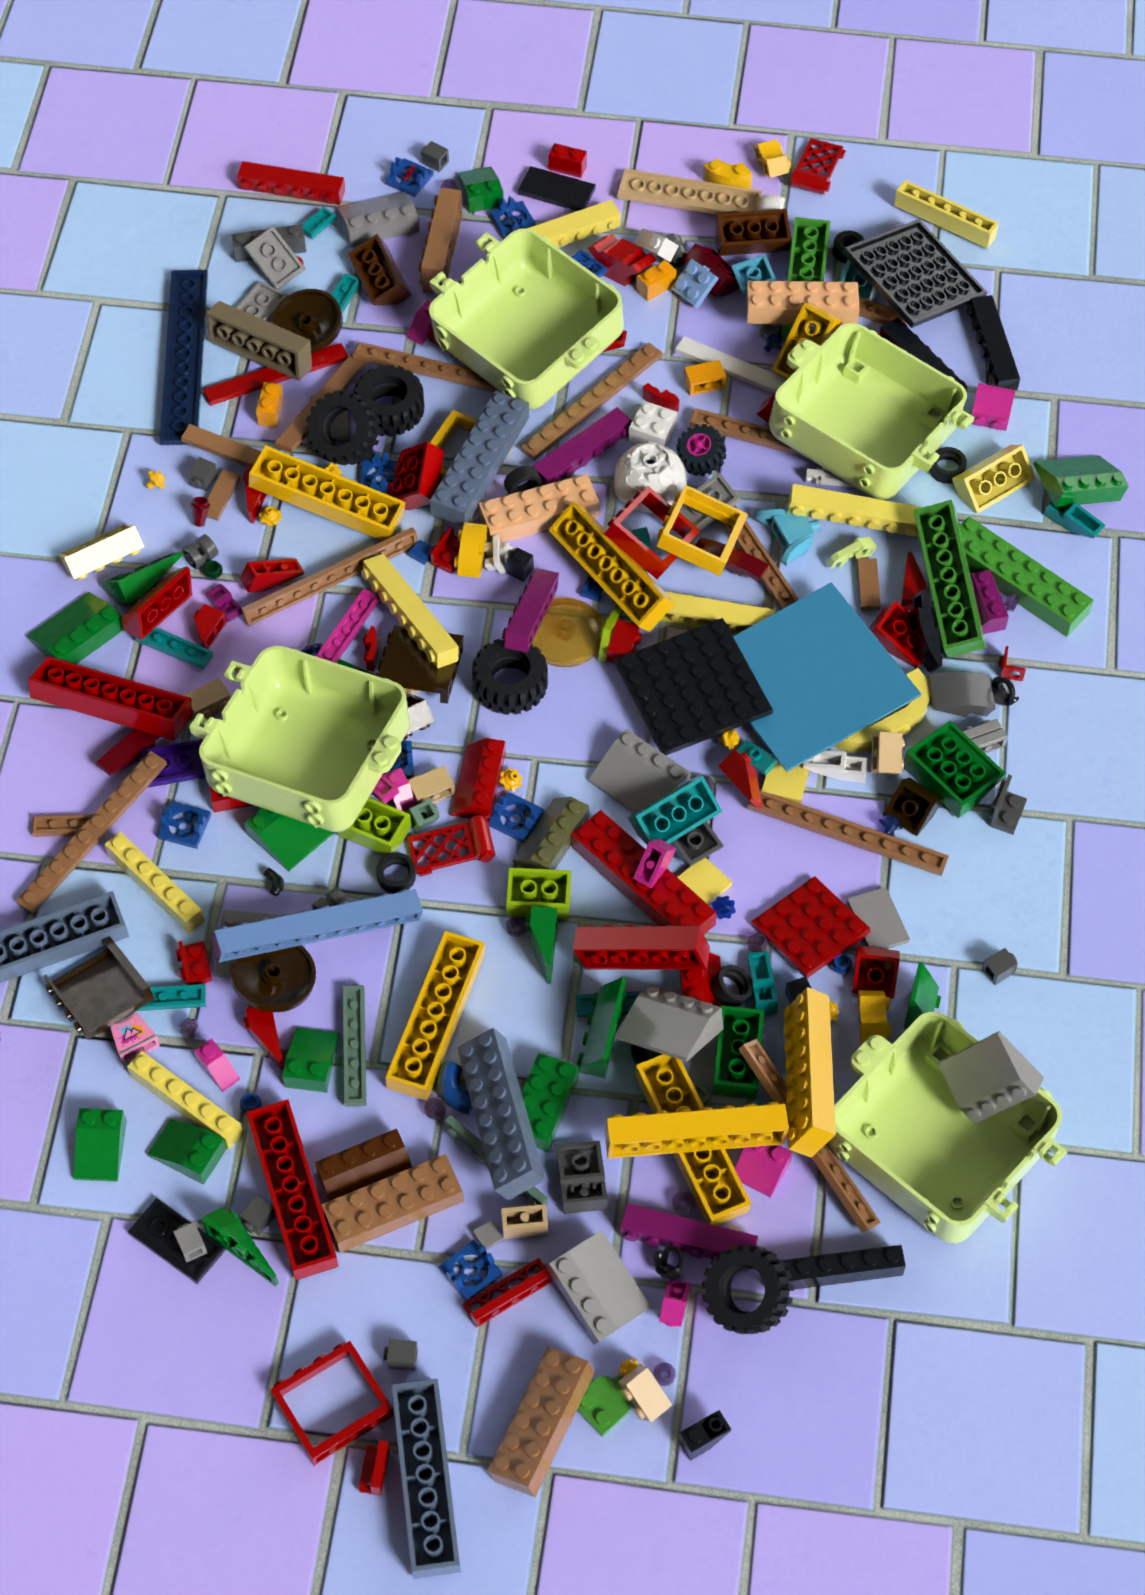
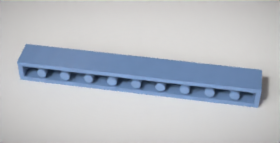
(316, 925)

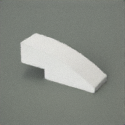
(838, 766)

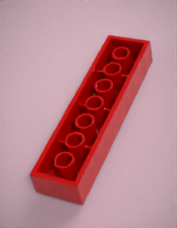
(110, 698)
(617, 859)
(292, 1190)

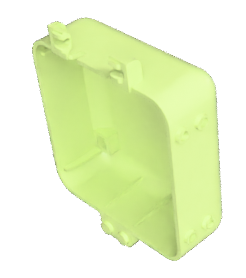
(525, 316)
(866, 409)
(303, 737)
(921, 1149)

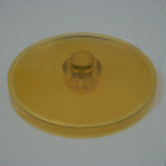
(569, 633)

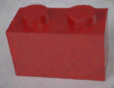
(567, 160)
(623, 640)

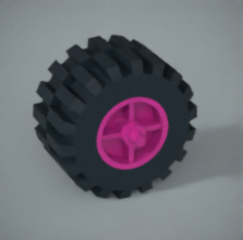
(701, 449)

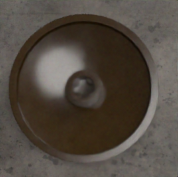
(311, 315)
(274, 979)

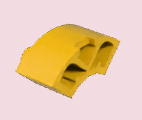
(772, 158)
(727, 174)
(471, 550)
(872, 1014)

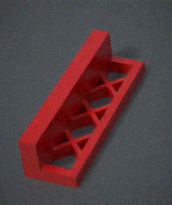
(510, 1296)

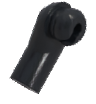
(277, 881)

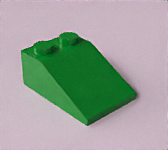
(481, 189)
(543, 932)
(923, 996)
(310, 1059)
(99, 1144)
(188, 1149)

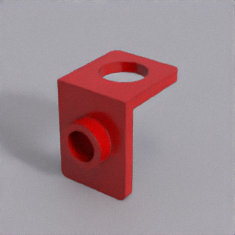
(1005, 669)

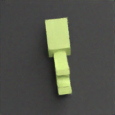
(859, 548)

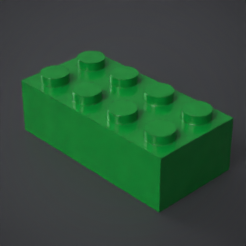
(732, 1072)
(547, 1096)

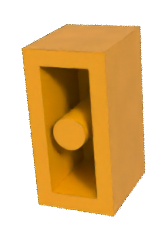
(656, 280)
(704, 377)
(270, 404)

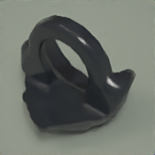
(1000, 695)
(663, 1268)

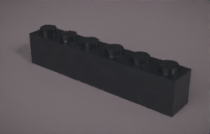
(901, 336)
(993, 342)
(846, 1267)

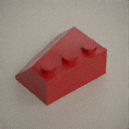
(417, 475)

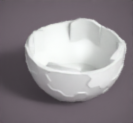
(664, 476)

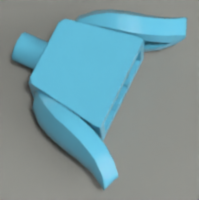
(791, 531)

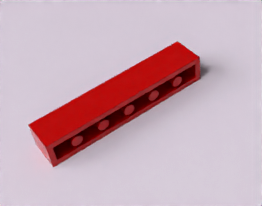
(291, 183)

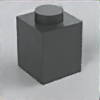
(435, 156)
(202, 474)
(1000, 966)
(257, 1215)
(401, 1354)

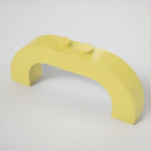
(899, 722)

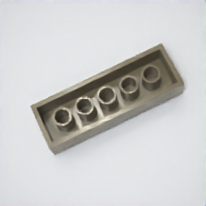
(259, 340)

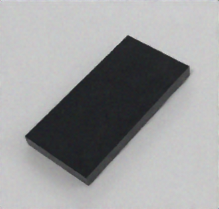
(556, 189)
(156, 1233)

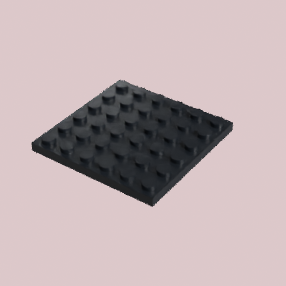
(914, 272)
(693, 687)

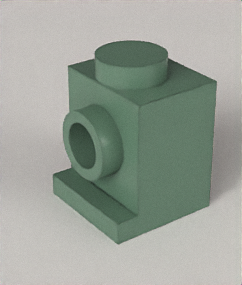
(427, 809)

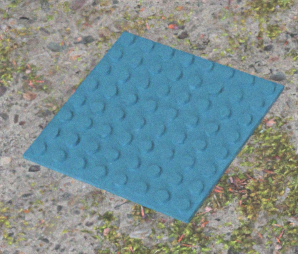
(820, 676)

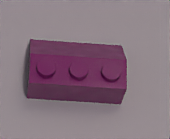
(989, 602)

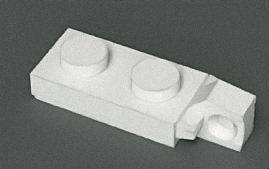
(824, 477)

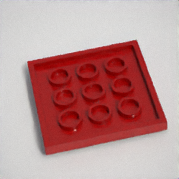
(810, 927)

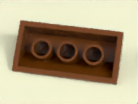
(752, 232)
(379, 272)
(363, 1164)

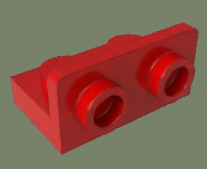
(445, 551)
(195, 963)
(374, 1468)

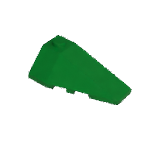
(129, 586)
(228, 1230)

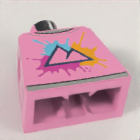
(132, 1037)

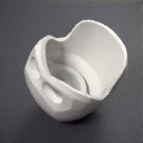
(770, 202)

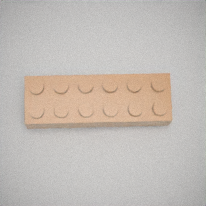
(782, 300)
(536, 508)

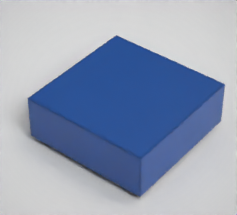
(421, 552)

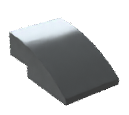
(961, 693)
(697, 844)
(582, 1177)

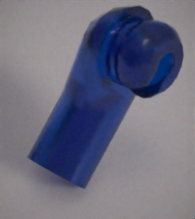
(312, 648)

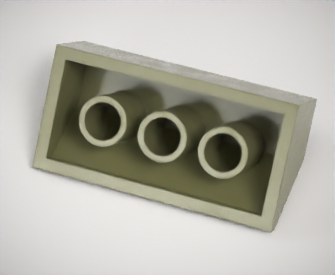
(552, 834)

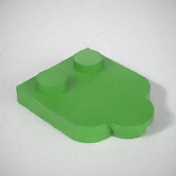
(604, 1404)

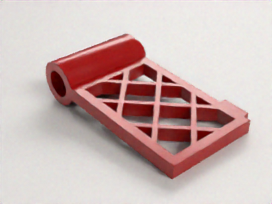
(811, 179)
(477, 836)

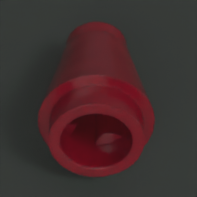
(199, 510)

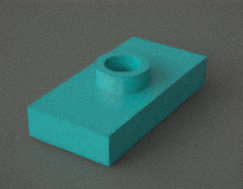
(318, 222)
(760, 758)

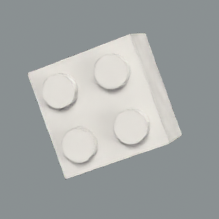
(653, 424)

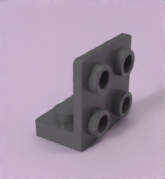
(1006, 808)

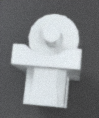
(500, 553)

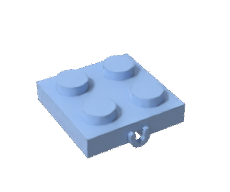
(694, 283)

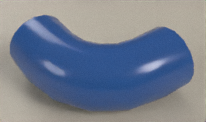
(450, 1090)

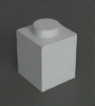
(190, 1241)

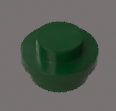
(213, 569)

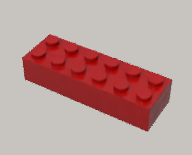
(641, 947)

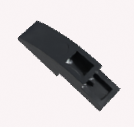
(924, 636)

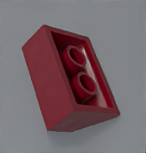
(718, 266)

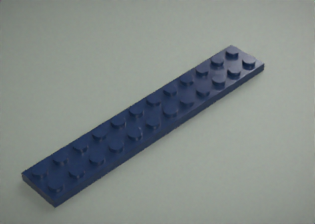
(184, 354)

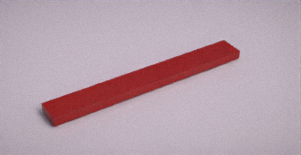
(255, 380)

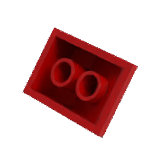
(894, 634)

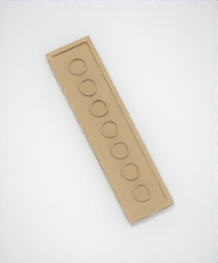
(686, 193)

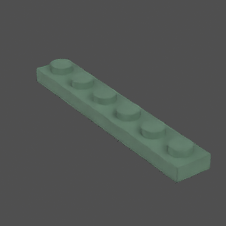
(354, 1046)
(474, 1144)

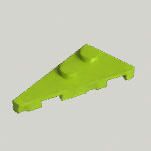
(606, 632)

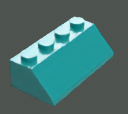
(676, 812)

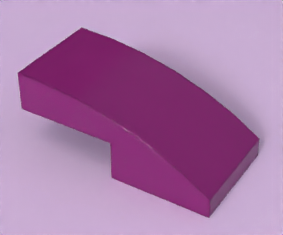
(222, 600)

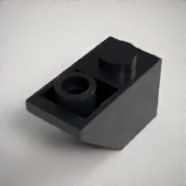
(704, 1434)

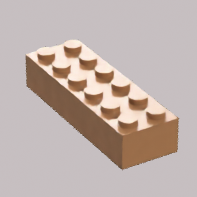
(442, 237)
(392, 1203)
(541, 1421)

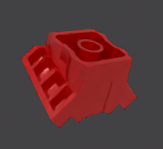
(621, 258)

